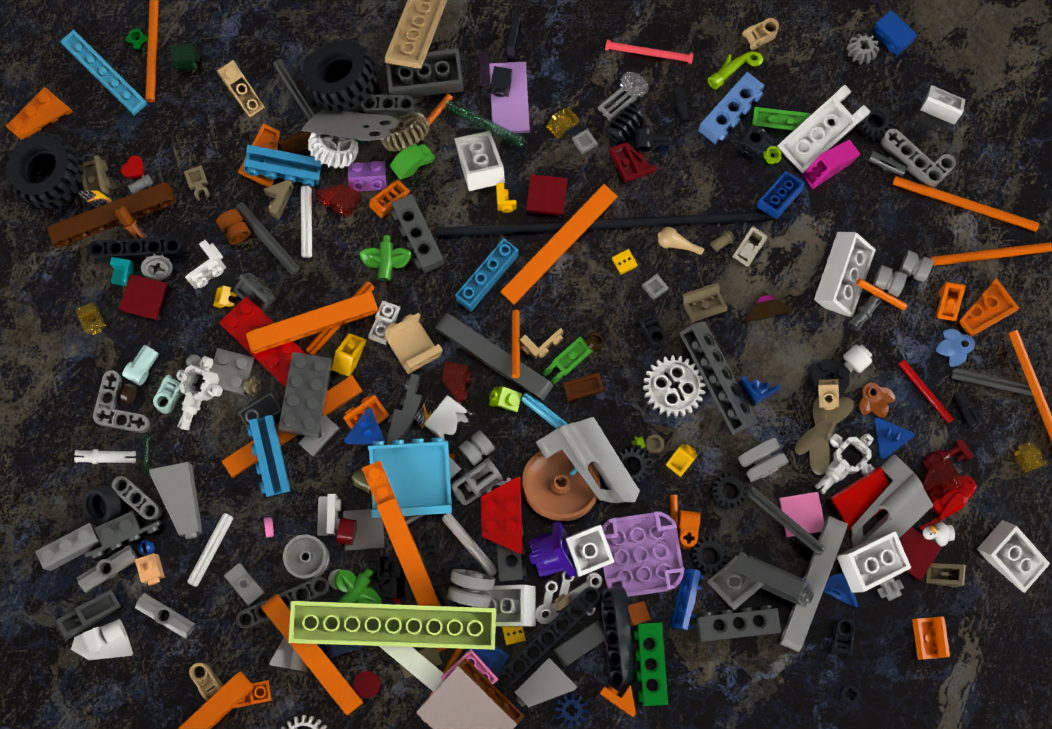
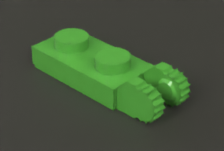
(568, 359)

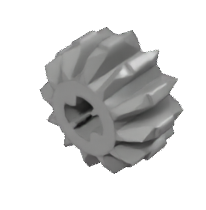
(866, 54)

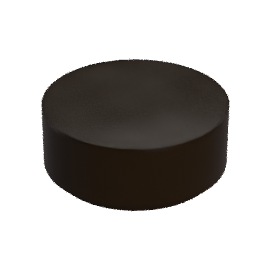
(595, 341)
(128, 393)

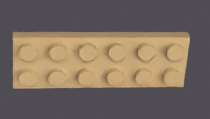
(415, 32)

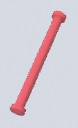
(649, 51)

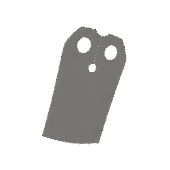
(350, 124)

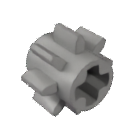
(890, 589)

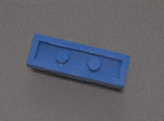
(686, 599)

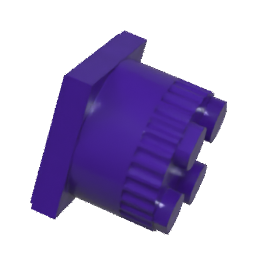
(551, 552)

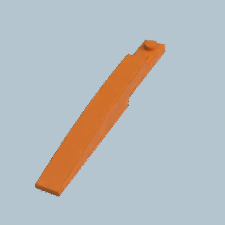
(401, 536)

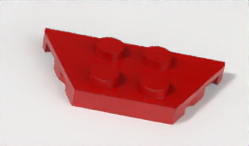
(503, 515)

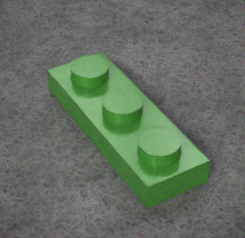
(778, 118)

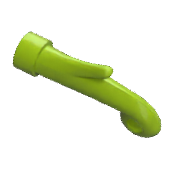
(717, 79)

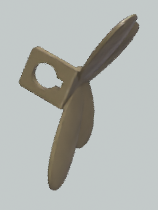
(817, 438)

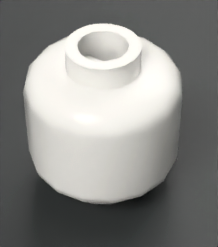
(857, 358)

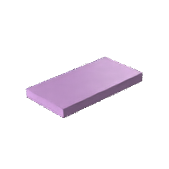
(512, 111)

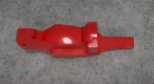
(952, 501)

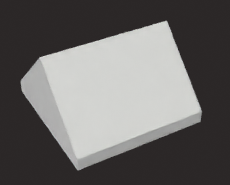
(943, 105)
(589, 550)

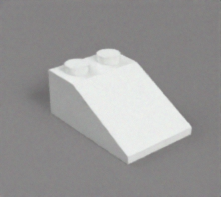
(480, 160)
(1013, 555)
(873, 562)
(514, 605)

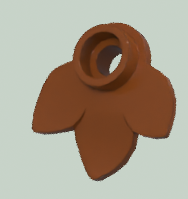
(876, 403)

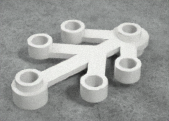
(547, 606)

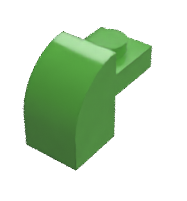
(410, 159)

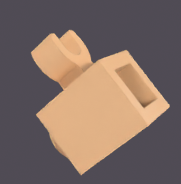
(150, 569)

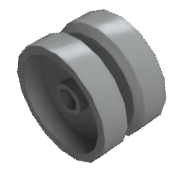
(764, 462)
(295, 552)
(470, 588)

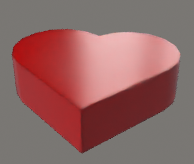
(133, 168)

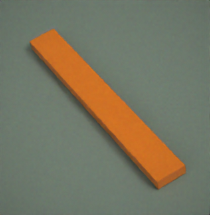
(558, 244)
(335, 398)

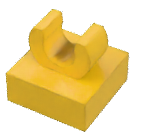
(222, 297)

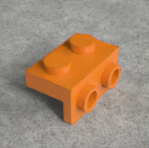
(354, 414)
(931, 638)

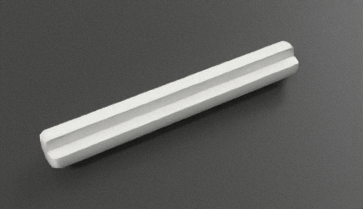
(306, 221)
(469, 544)
(210, 550)

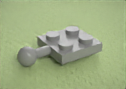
(231, 368)

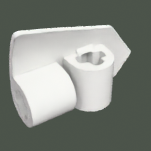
(103, 642)

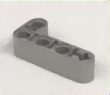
(915, 155)

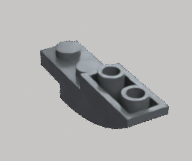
(403, 419)

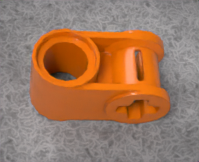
(688, 525)

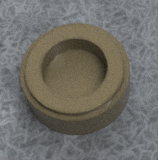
(654, 444)

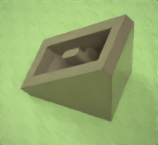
(946, 574)

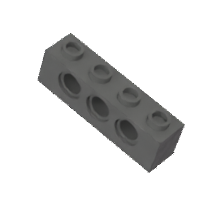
(408, 206)
(510, 573)
(769, 625)

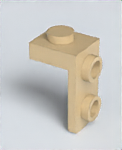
(529, 347)

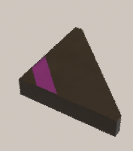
(767, 307)

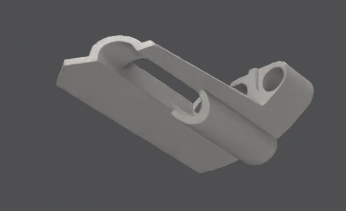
(587, 443)
(902, 499)

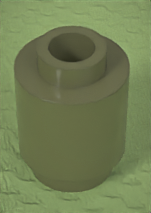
(360, 481)

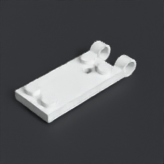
(815, 133)

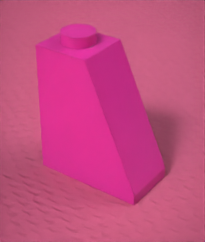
(830, 163)

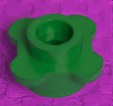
(133, 34)

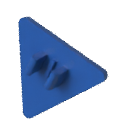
(365, 430)
(890, 437)

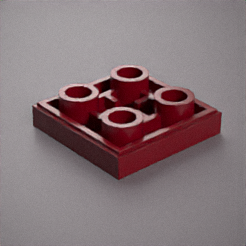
(546, 194)
(143, 297)
(919, 552)

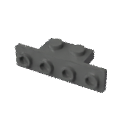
(119, 530)

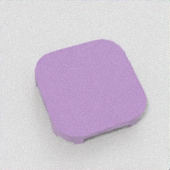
(643, 554)

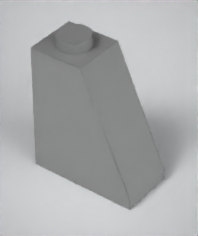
(544, 685)

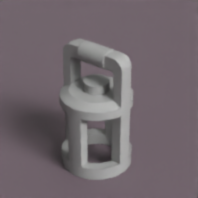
(472, 485)

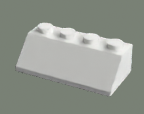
(847, 263)

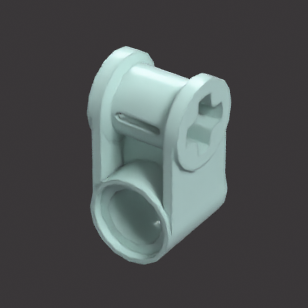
(168, 390)

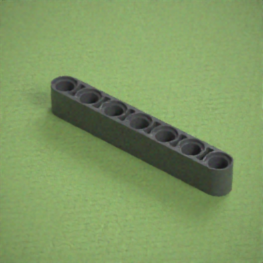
(493, 356)

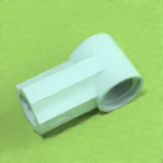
(138, 369)

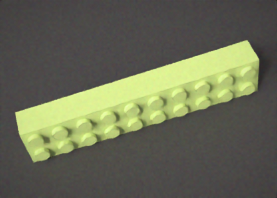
(392, 625)

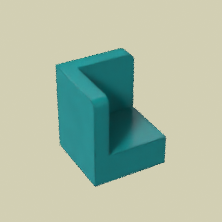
(121, 271)

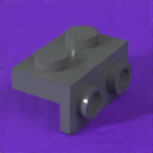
(258, 294)

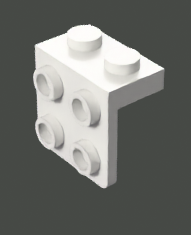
(211, 268)

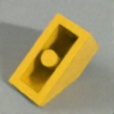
(348, 354)

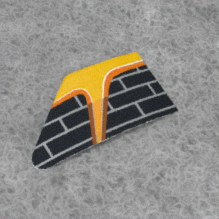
(95, 198)
(424, 413)

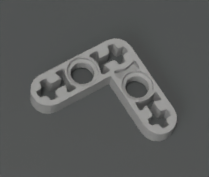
(109, 408)

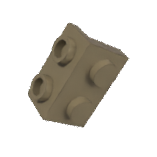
(95, 176)
(704, 302)

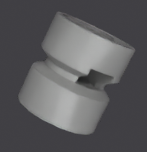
(916, 266)
(891, 281)
(476, 448)

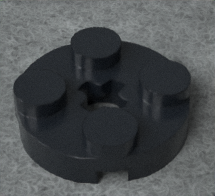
(829, 367)

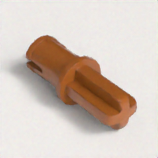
(128, 222)

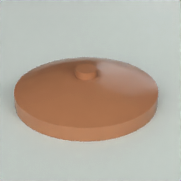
(554, 491)

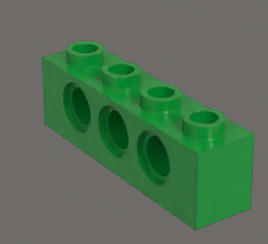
(659, 695)

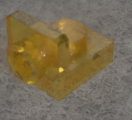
(562, 122)

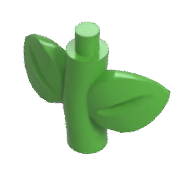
(385, 258)
(356, 587)

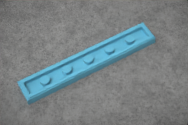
(103, 72)

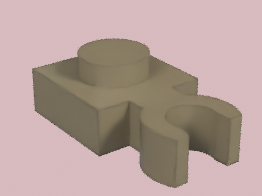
(197, 180)

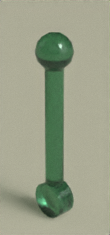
(145, 470)

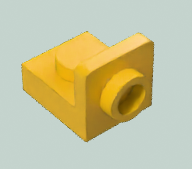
(502, 195)
(681, 459)

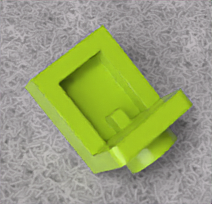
(505, 398)

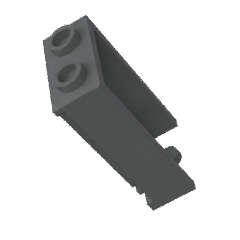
(775, 579)

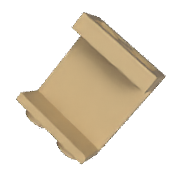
(411, 343)

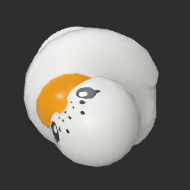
(939, 533)

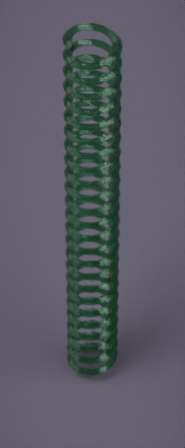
(479, 119)

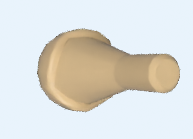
(670, 238)

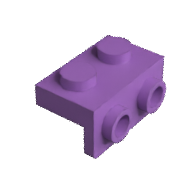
(367, 176)

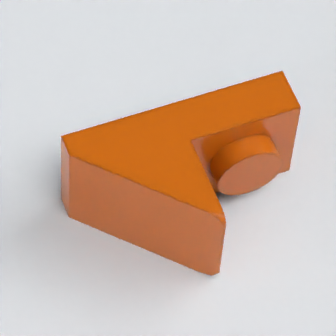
(951, 298)
(626, 701)

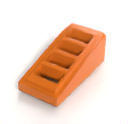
(382, 208)

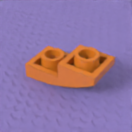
(259, 694)

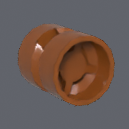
(232, 225)

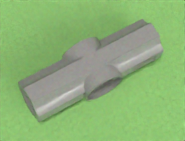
(96, 575)
(175, 622)

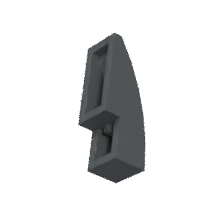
(87, 614)

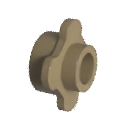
(252, 386)
(562, 601)

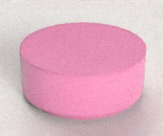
(269, 529)

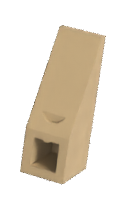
(240, 88)

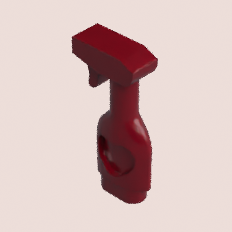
(939, 455)

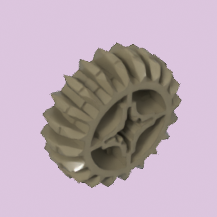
(407, 133)

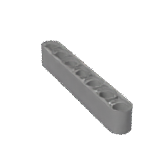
(817, 576)

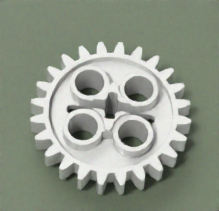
(688, 378)

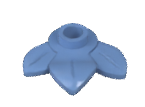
(953, 348)

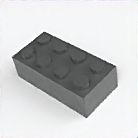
(438, 75)
(305, 395)

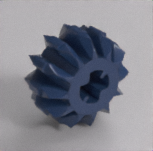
(566, 715)

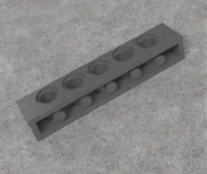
(718, 378)

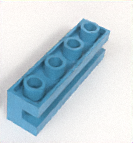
(282, 165)
(487, 275)
(269, 456)

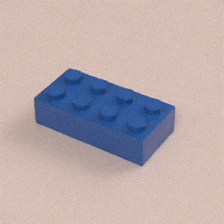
(781, 195)

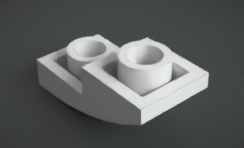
(385, 316)

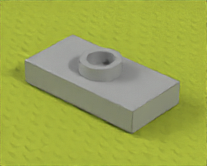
(313, 444)
(244, 584)

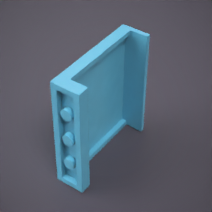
(417, 475)

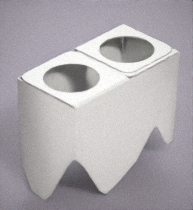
(445, 418)

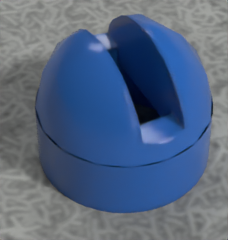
(149, 547)

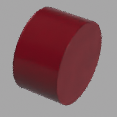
(346, 531)
(367, 684)

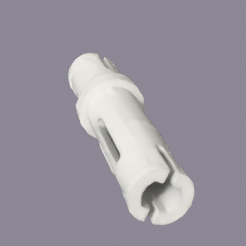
(105, 456)

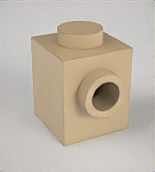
(828, 394)

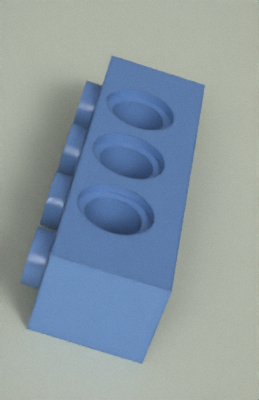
(746, 85)

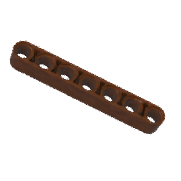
(105, 218)

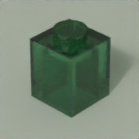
(184, 56)

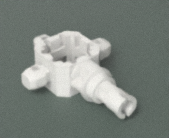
(193, 398)
(840, 468)

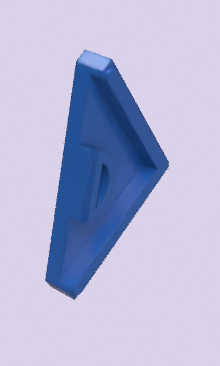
(838, 587)

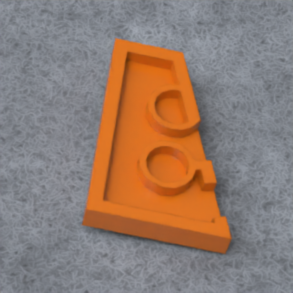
(38, 112)
(266, 138)
(989, 309)

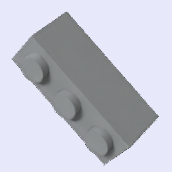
(68, 547)

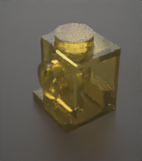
(87, 314)
(1029, 457)

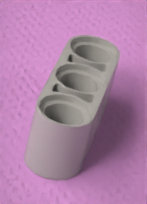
(143, 505)

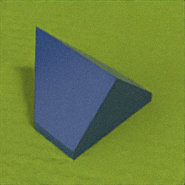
(757, 390)

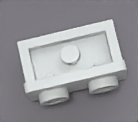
(328, 515)

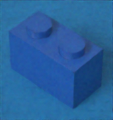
(894, 33)

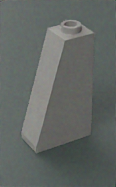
(179, 496)

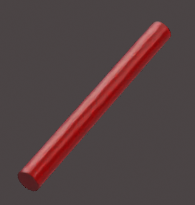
(926, 392)

